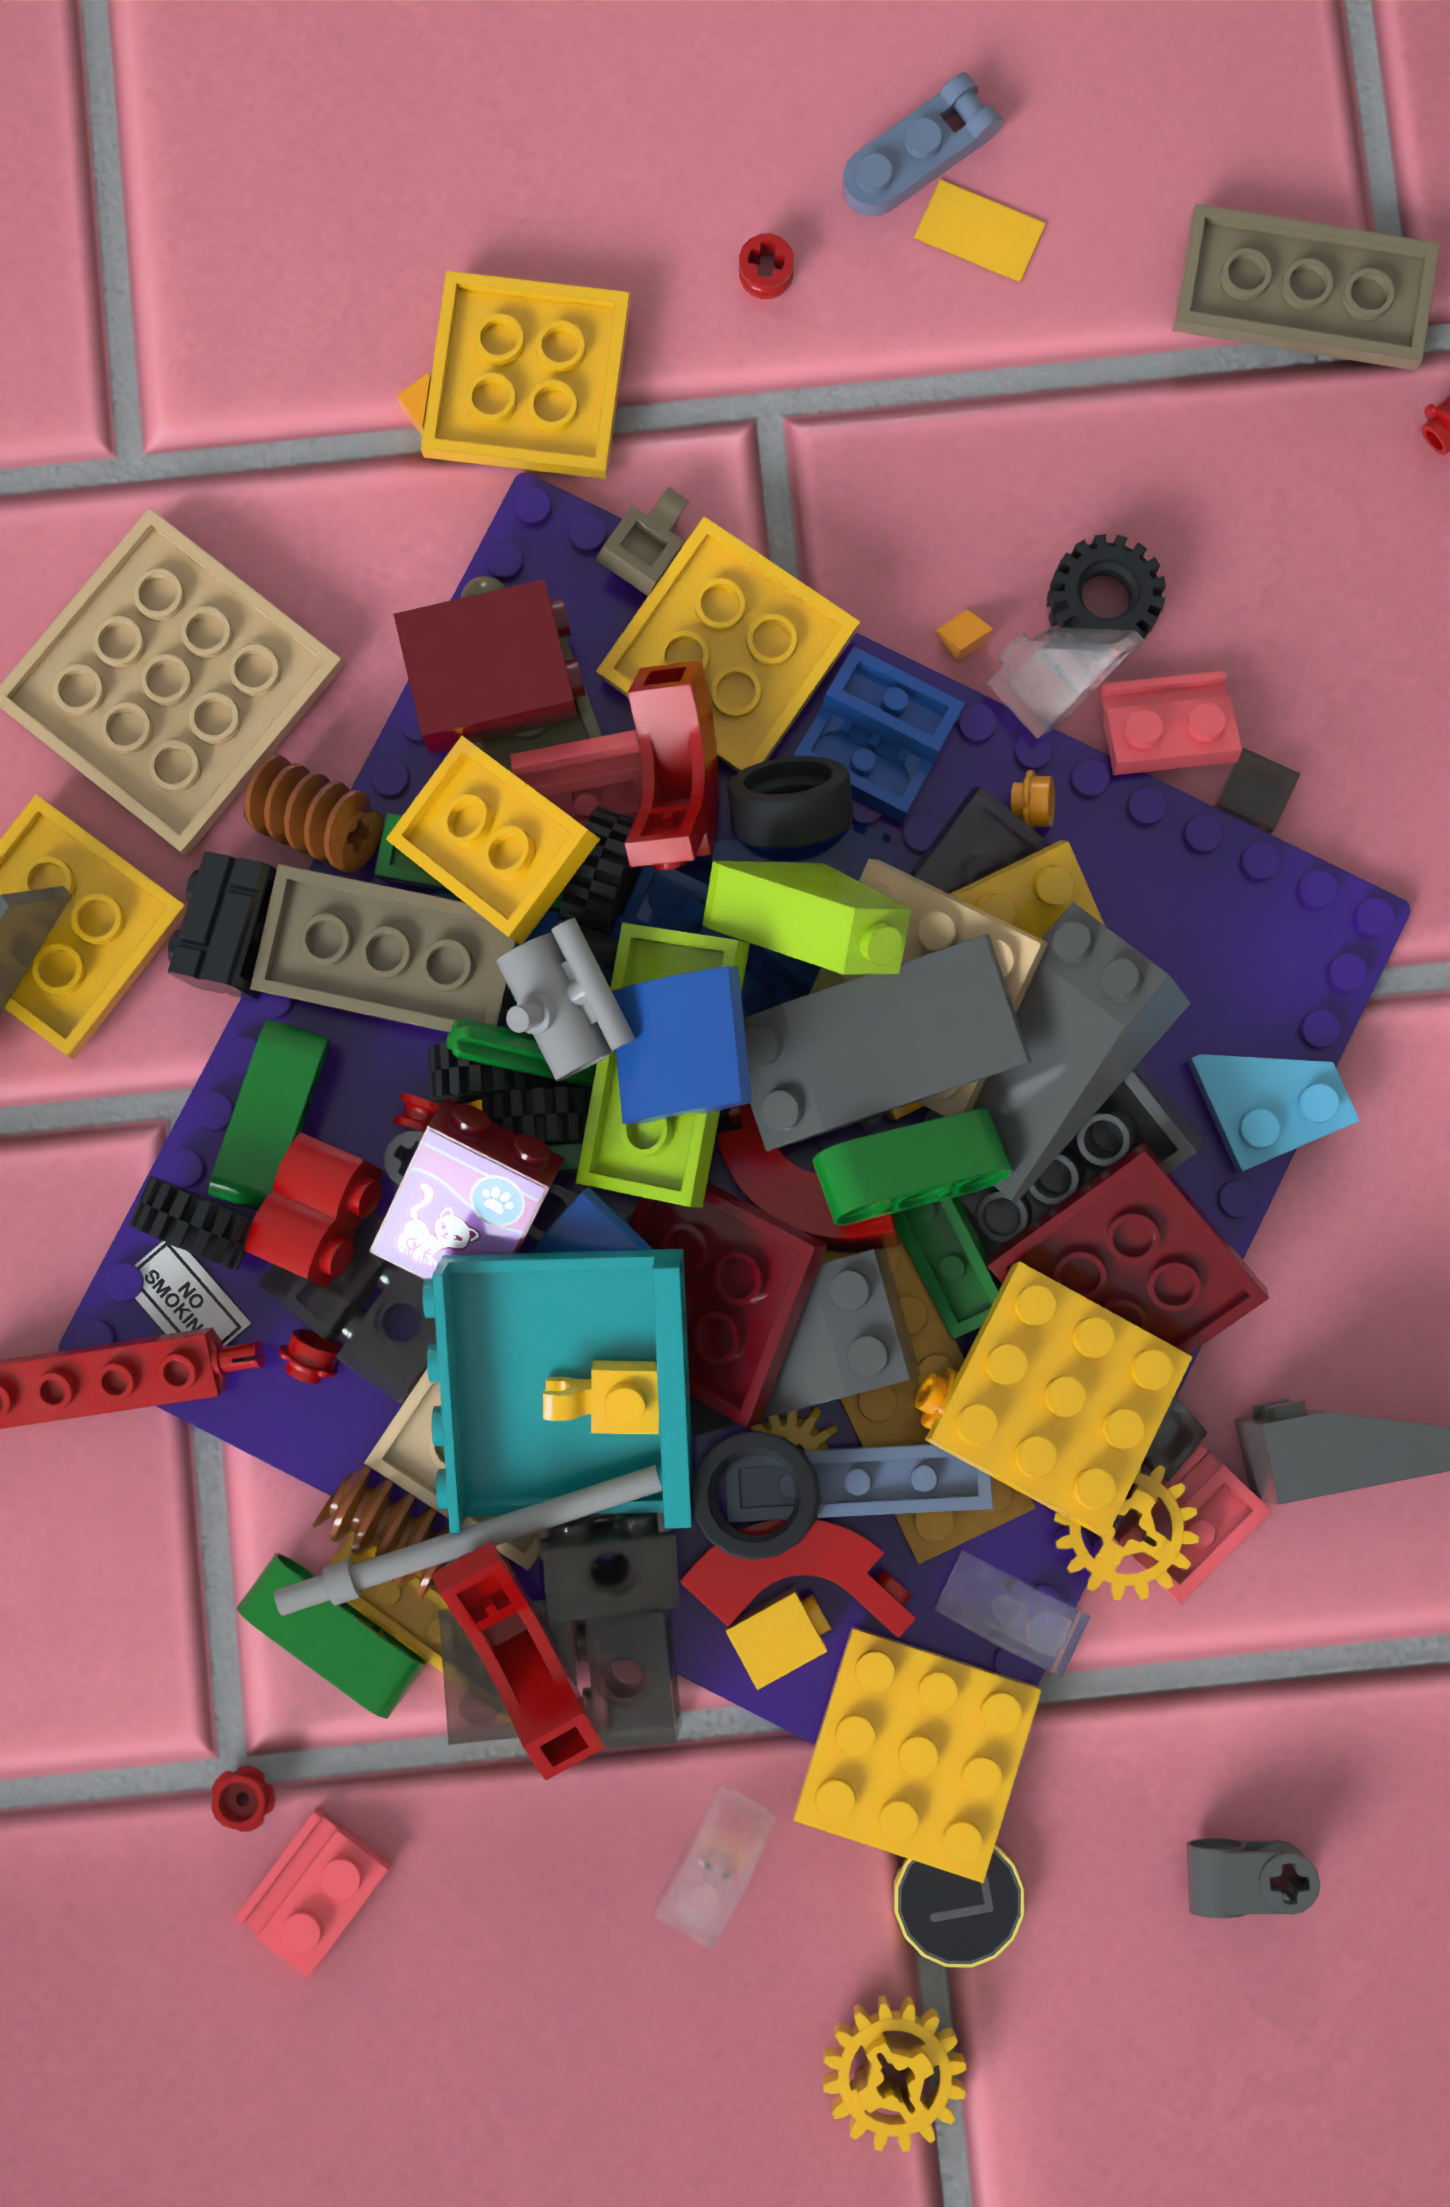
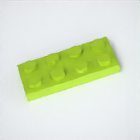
(671, 1155)

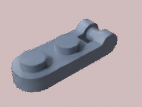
(918, 149)

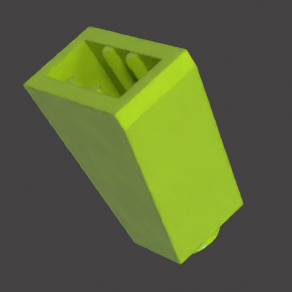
(808, 915)

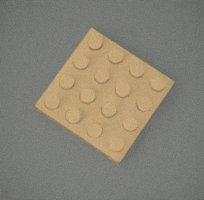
(168, 681)

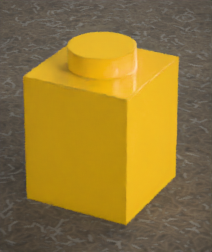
(779, 1636)

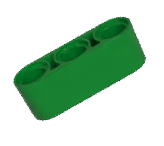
(268, 1112)
(911, 1166)
(333, 1641)

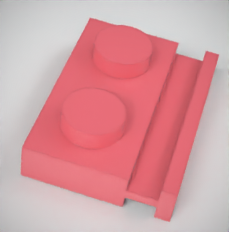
(1169, 723)
(586, 774)
(1224, 1521)
(313, 1892)

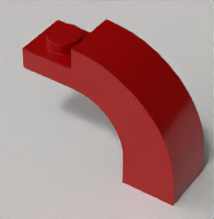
(677, 765)
(791, 1192)
(827, 1551)
(520, 1659)

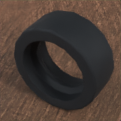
(790, 802)
(706, 1502)

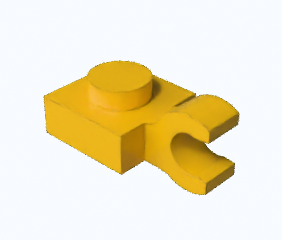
(618, 1397)

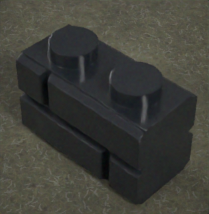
(222, 925)

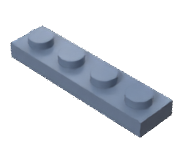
(860, 1483)

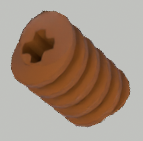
(312, 814)
(379, 1521)

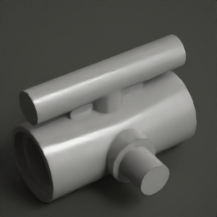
(564, 1000)

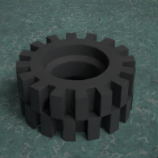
(1109, 560)
(605, 877)
(470, 1080)
(548, 1114)
(192, 1223)

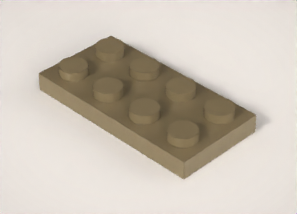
(1306, 287)
(380, 952)

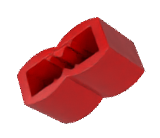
(314, 1210)

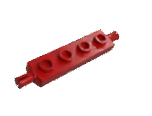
(119, 1376)

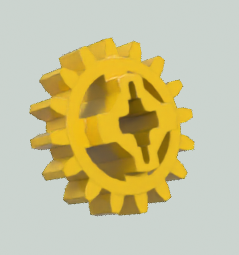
(1110, 1554)
(913, 2055)

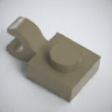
(644, 543)

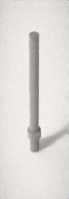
(346, 1580)

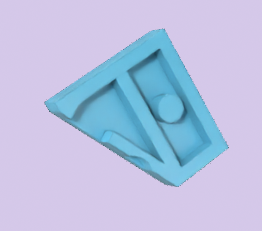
(1270, 1103)

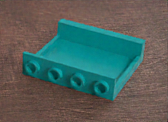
(541, 1316)

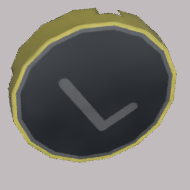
(957, 1917)

